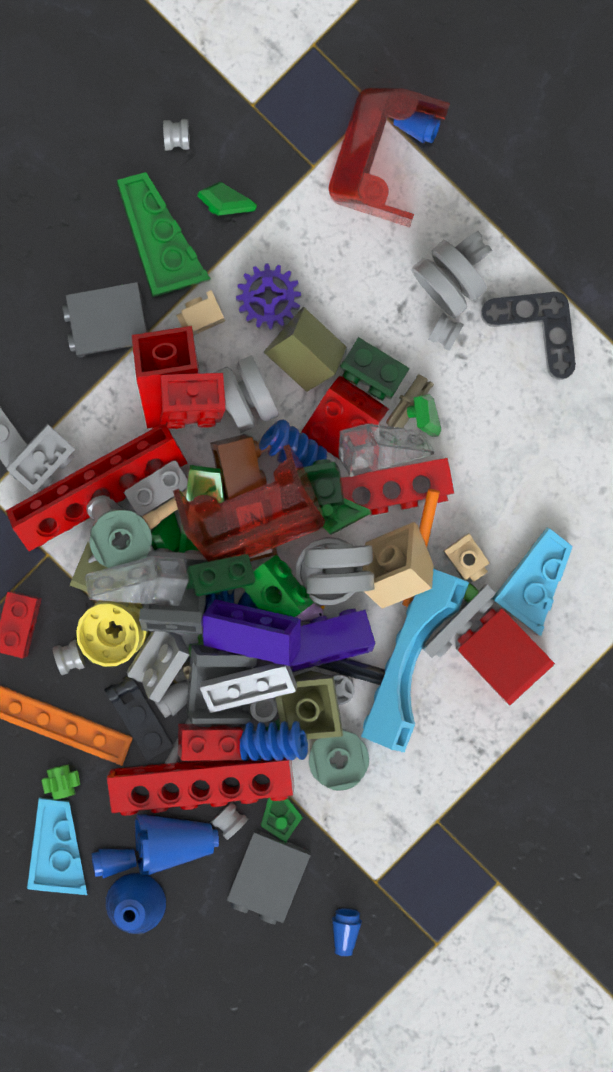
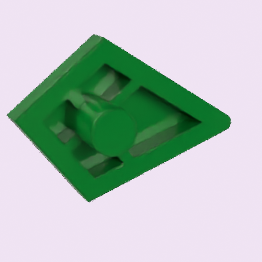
(225, 200)
(425, 414)
(342, 515)
(167, 534)
(281, 818)

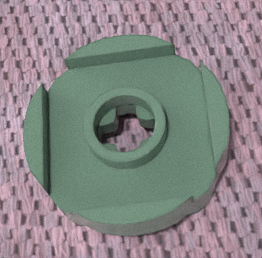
(104, 532)
(352, 770)

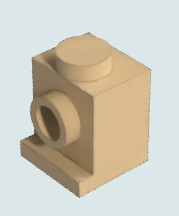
(201, 314)
(458, 550)

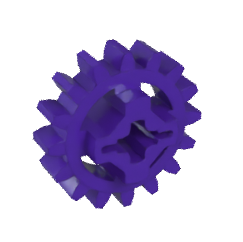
(267, 284)

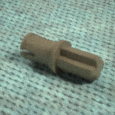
(399, 416)

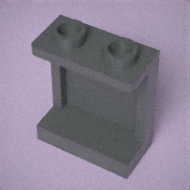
(104, 318)
(181, 618)
(209, 664)
(268, 877)

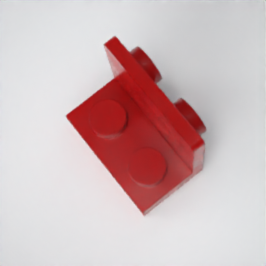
(192, 400)
(341, 409)

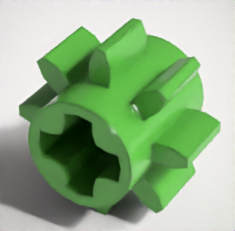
(60, 782)

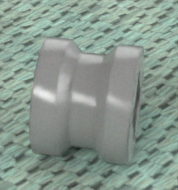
(176, 134)
(473, 248)
(446, 332)
(68, 657)
(343, 696)
(229, 820)

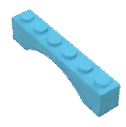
(391, 715)

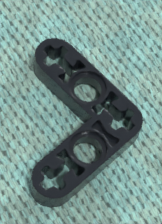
(549, 321)

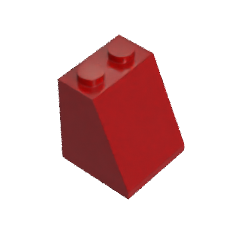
(157, 355)
(504, 655)

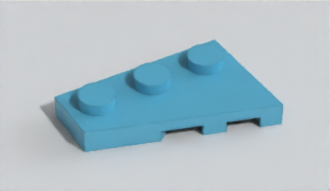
(533, 582)
(55, 851)

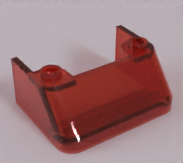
(351, 181)
(256, 518)

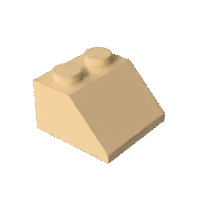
(399, 566)

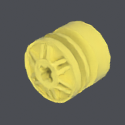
(107, 644)

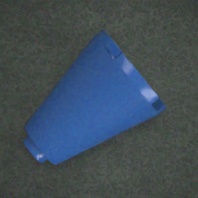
(171, 842)
(135, 903)

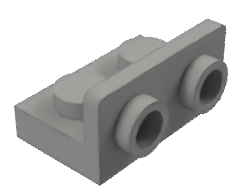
(41, 459)
(156, 488)
(158, 662)

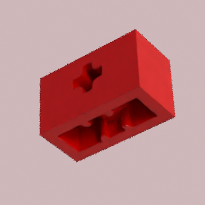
(18, 623)
(209, 743)

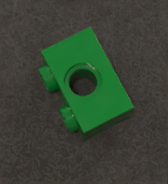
(264, 594)

